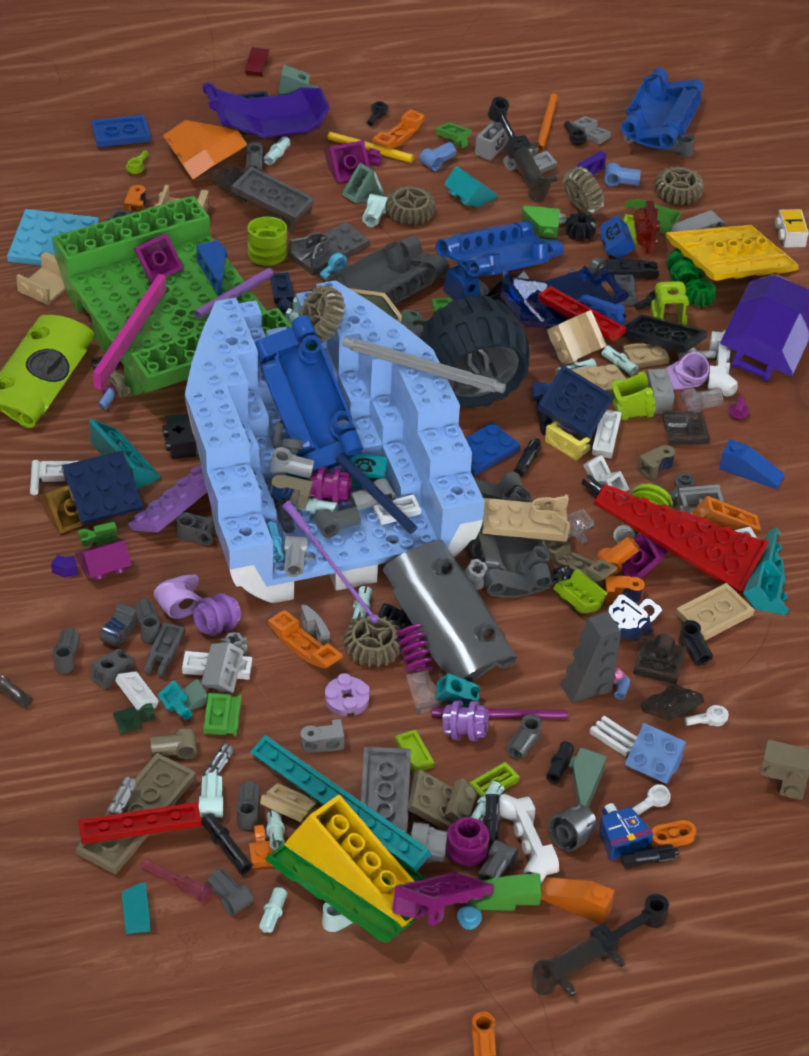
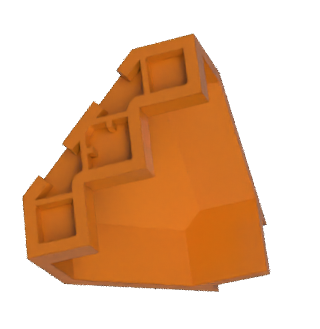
(203, 145)

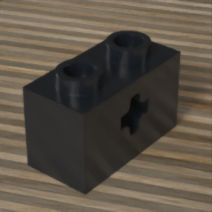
(179, 436)

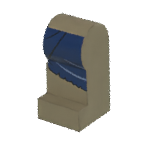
(655, 461)
(291, 490)

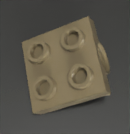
(430, 799)

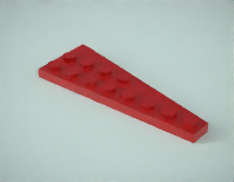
(706, 546)

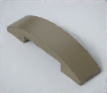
(561, 555)

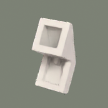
(599, 470)

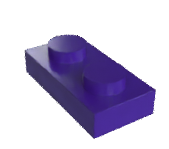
(594, 163)

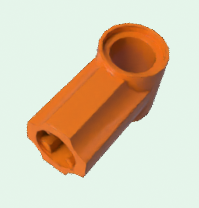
(619, 553)
(483, 1040)

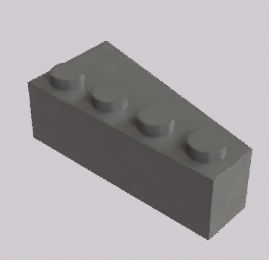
(594, 659)

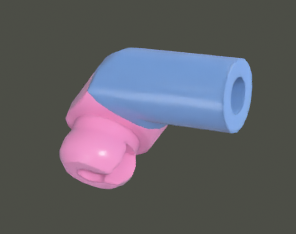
(622, 683)

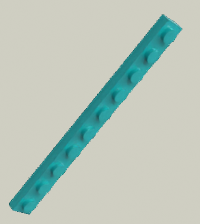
(323, 790)

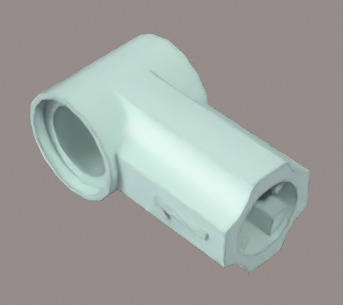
(375, 208)
(211, 796)

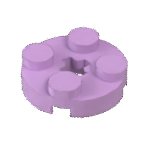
(346, 685)

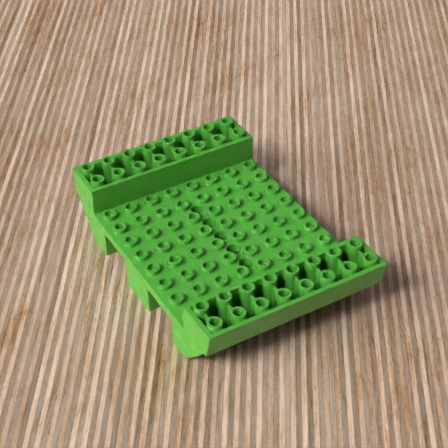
(109, 282)

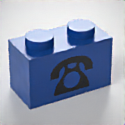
(616, 237)

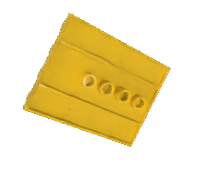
(732, 252)

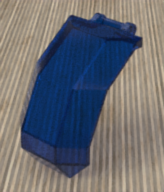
(522, 295)

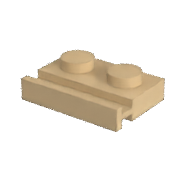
(646, 355)
(289, 802)

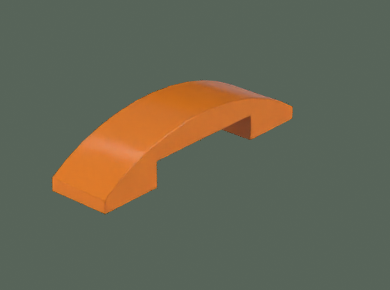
(402, 132)
(302, 643)

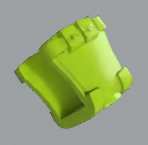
(663, 297)
(633, 397)

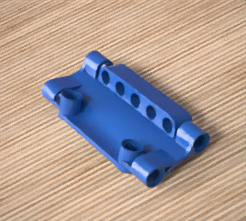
(498, 248)

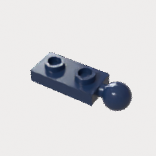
(282, 291)

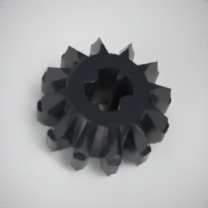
(580, 226)

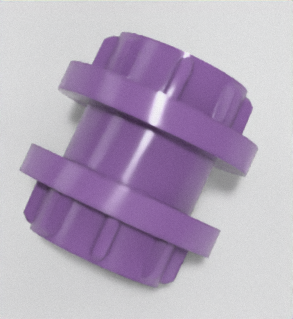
(216, 614)
(465, 721)

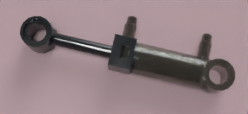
(519, 149)
(600, 944)

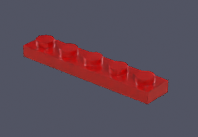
(570, 307)
(139, 823)

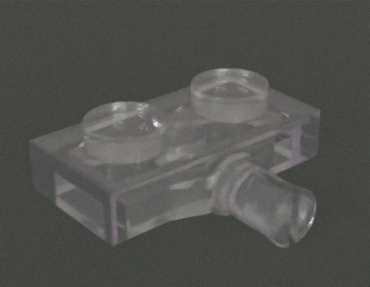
(579, 523)
(422, 691)

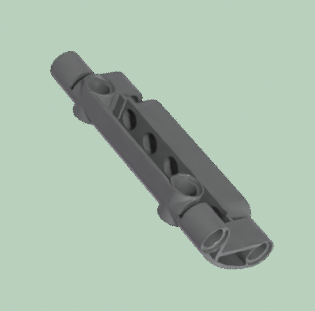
(395, 270)
(513, 563)
(449, 611)

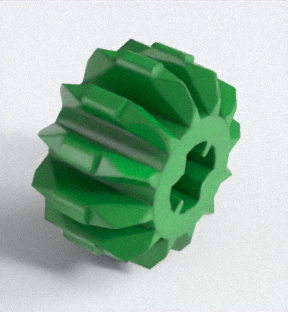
(700, 292)

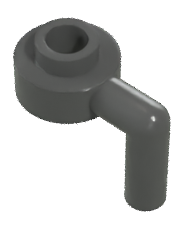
(595, 266)
(292, 445)

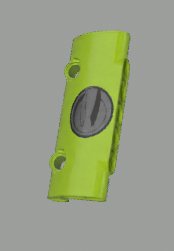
(41, 366)

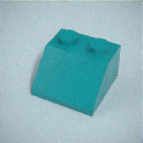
(468, 188)

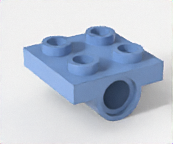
(656, 753)

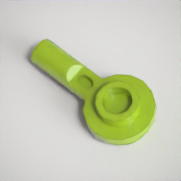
(135, 165)

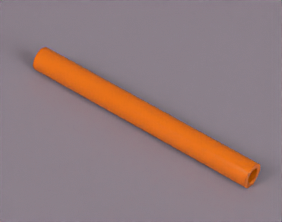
(547, 120)

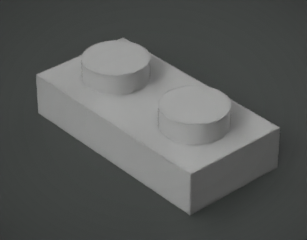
(544, 161)

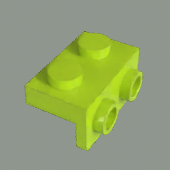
(581, 592)

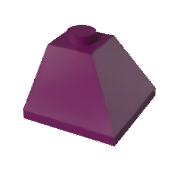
(345, 158)
(158, 257)
(645, 559)

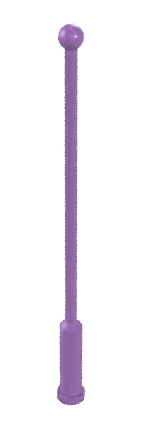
(288, 506)

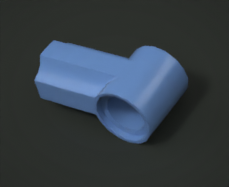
(434, 158)
(616, 175)

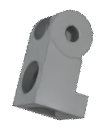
(323, 738)

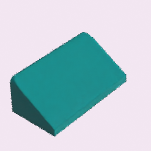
(136, 909)

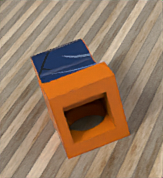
(135, 198)
(623, 585)

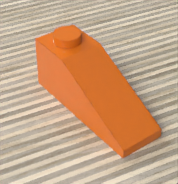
(726, 515)
(579, 897)

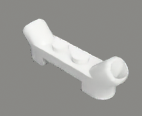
(719, 374)
(522, 812)

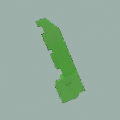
(665, 214)

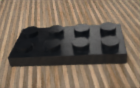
(664, 333)

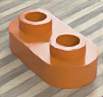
(672, 834)

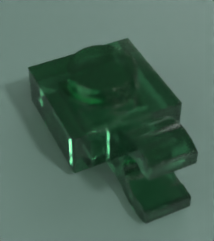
(131, 719)

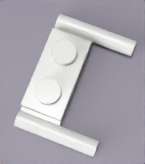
(47, 470)

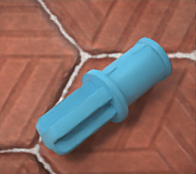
(277, 541)

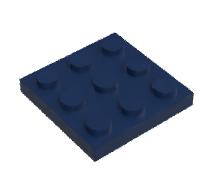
(575, 402)
(102, 487)

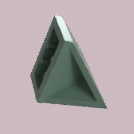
(362, 184)

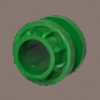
(681, 268)

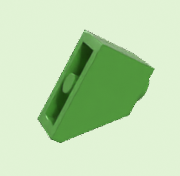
(544, 220)

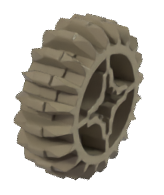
(679, 185)
(583, 190)
(410, 205)
(325, 310)
(372, 642)

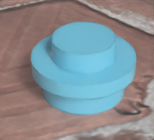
(469, 917)

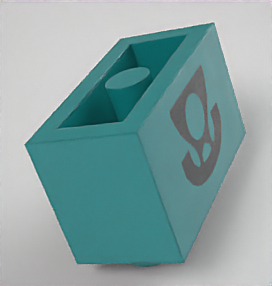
(372, 466)

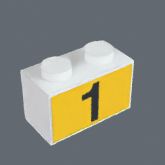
(792, 228)

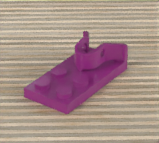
(435, 893)

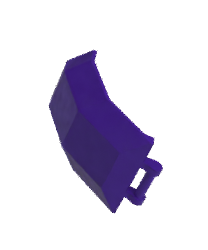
(270, 115)
(770, 325)

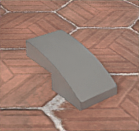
(592, 131)
(314, 625)

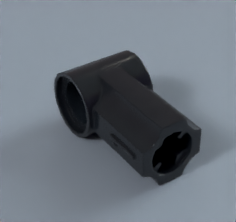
(695, 643)

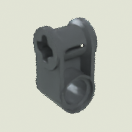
(194, 528)

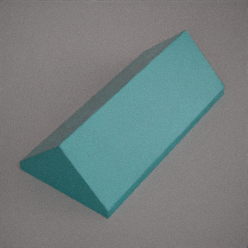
(110, 440)

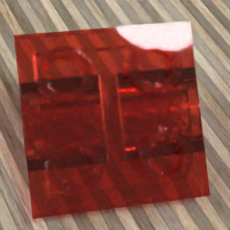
(646, 226)

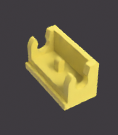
(566, 442)

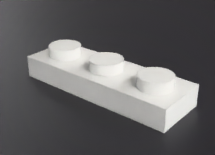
(606, 434)
(195, 663)

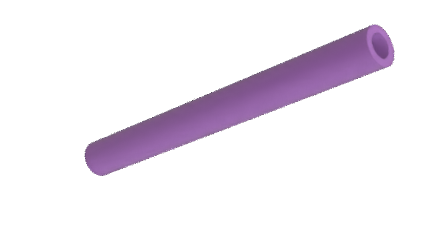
(235, 292)

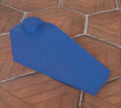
(212, 261)
(749, 464)

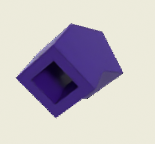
(64, 566)

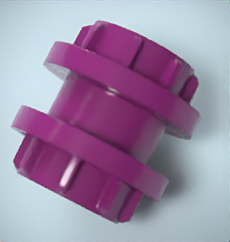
(331, 486)
(467, 841)

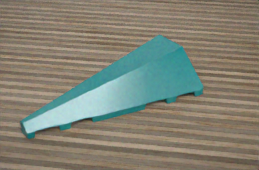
(765, 584)

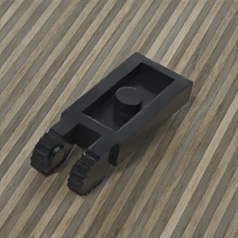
(633, 267)

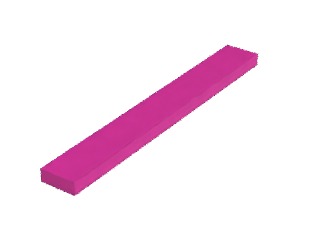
(129, 331)

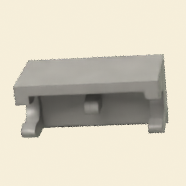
(691, 497)
(222, 667)

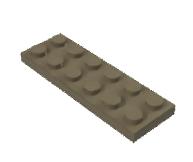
(156, 786)

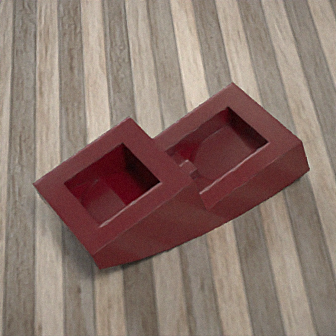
(257, 61)

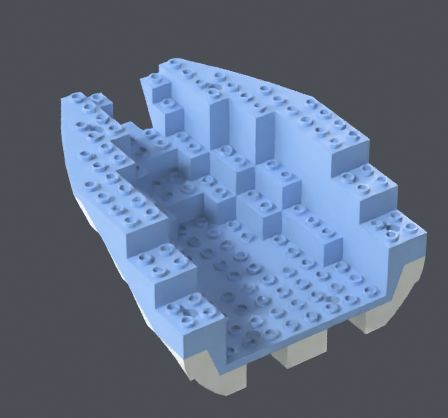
(396, 416)

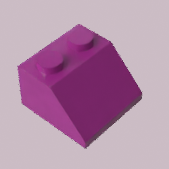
(104, 559)

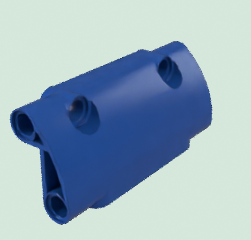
(661, 110)
(307, 394)

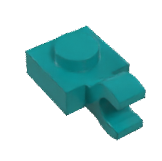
(174, 698)

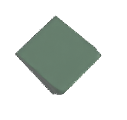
(413, 317)
(196, 695)

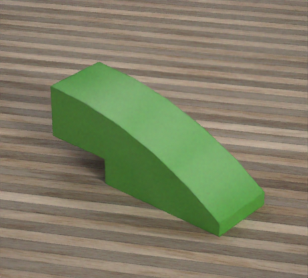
(510, 891)

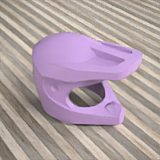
(689, 371)
(173, 591)

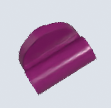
(374, 157)
(739, 410)

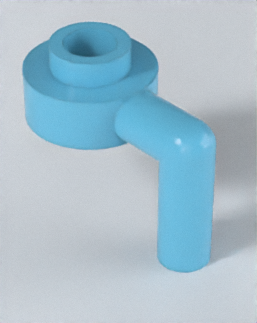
(336, 263)

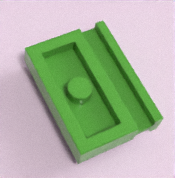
(222, 714)

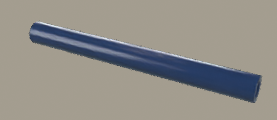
(376, 493)

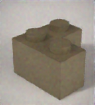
(787, 764)

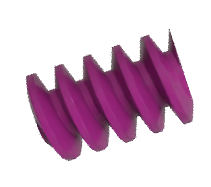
(413, 649)

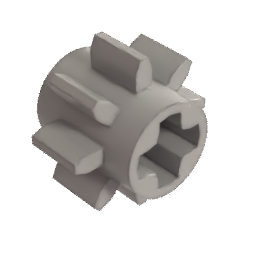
(237, 640)

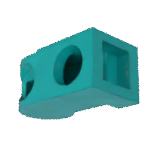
(456, 689)

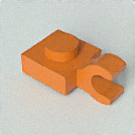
(259, 849)

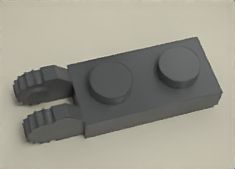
(165, 647)

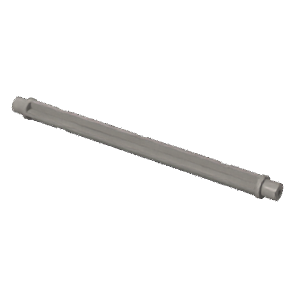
(425, 365)

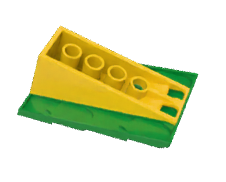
(347, 868)

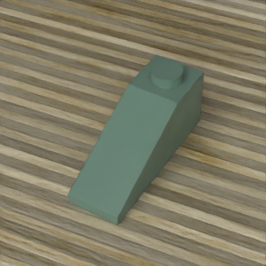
(586, 775)

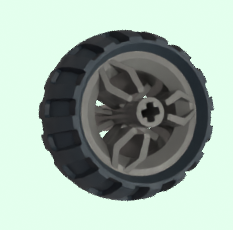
(481, 339)

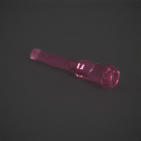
(197, 889)

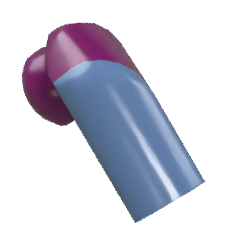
(108, 395)

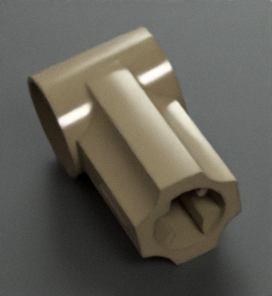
(181, 744)

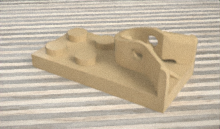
(527, 519)

